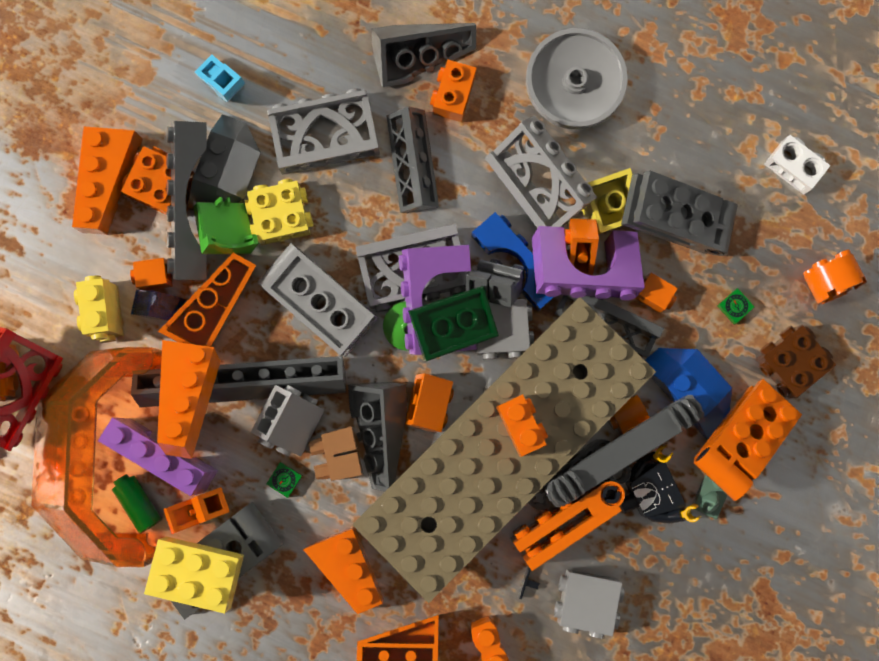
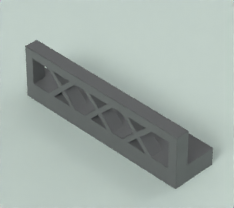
(416, 157)
(623, 317)

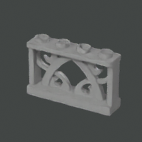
(313, 109)
(547, 153)
(380, 252)

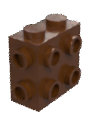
(795, 361)

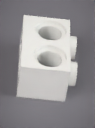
(793, 170)

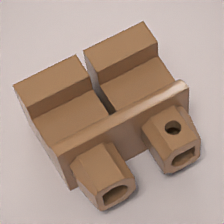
(340, 466)

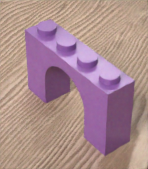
(418, 268)
(558, 276)
(134, 443)

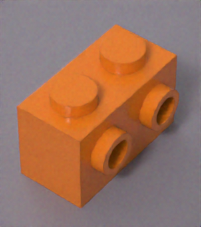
(454, 90)
(582, 244)
(429, 403)
(521, 425)

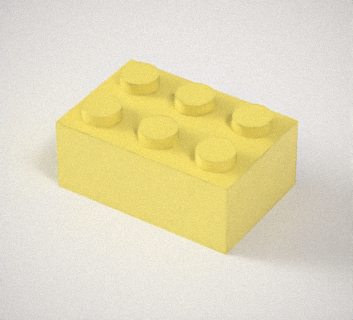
(194, 574)

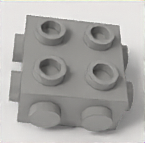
(512, 329)
(287, 421)
(589, 603)

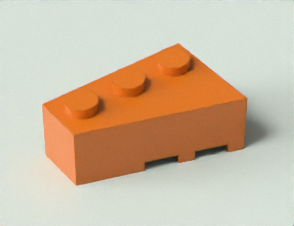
(407, 643)

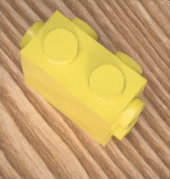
(278, 212)
(99, 309)

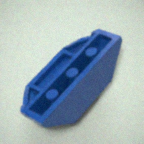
(690, 373)

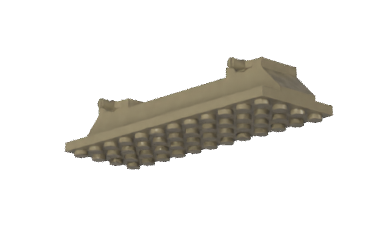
(472, 474)

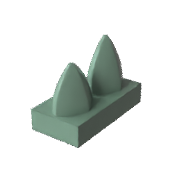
(710, 498)

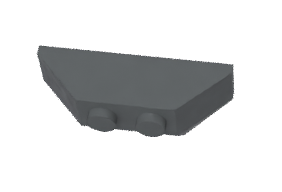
(226, 163)

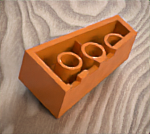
(102, 166)

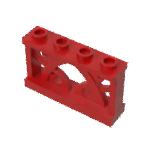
(29, 395)

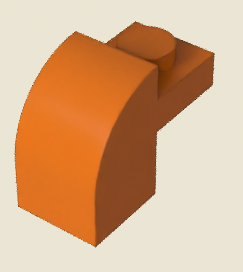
(196, 510)

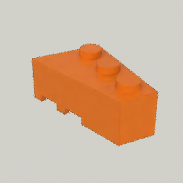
(347, 568)

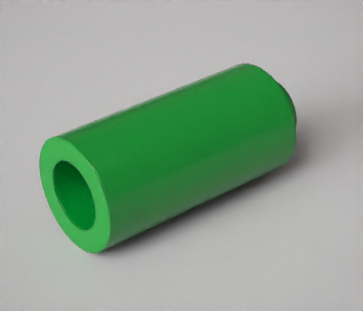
(136, 503)

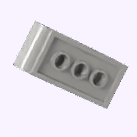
(283, 284)

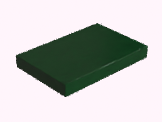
(453, 323)

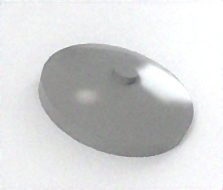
(576, 78)

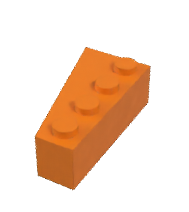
(209, 307)
(185, 391)

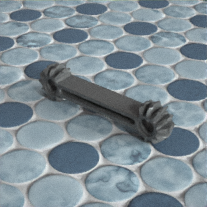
(624, 450)

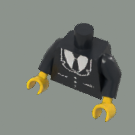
(655, 491)

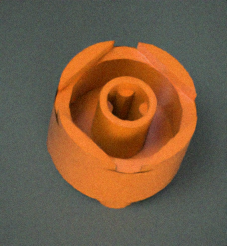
(834, 278)

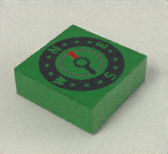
(735, 306)
(284, 479)

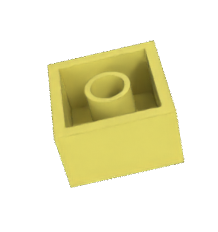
(610, 200)

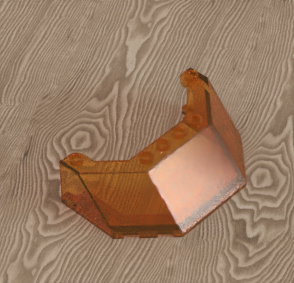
(67, 457)

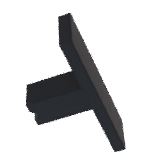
(527, 582)

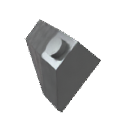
(416, 48)
(381, 421)

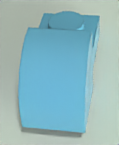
(220, 78)

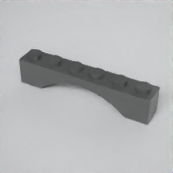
(187, 145)

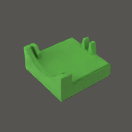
(224, 227)

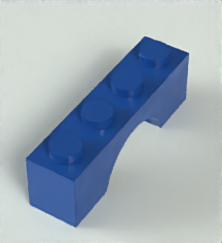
(495, 237)

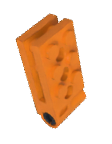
(747, 439)
(597, 509)

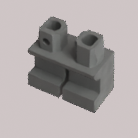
(501, 282)

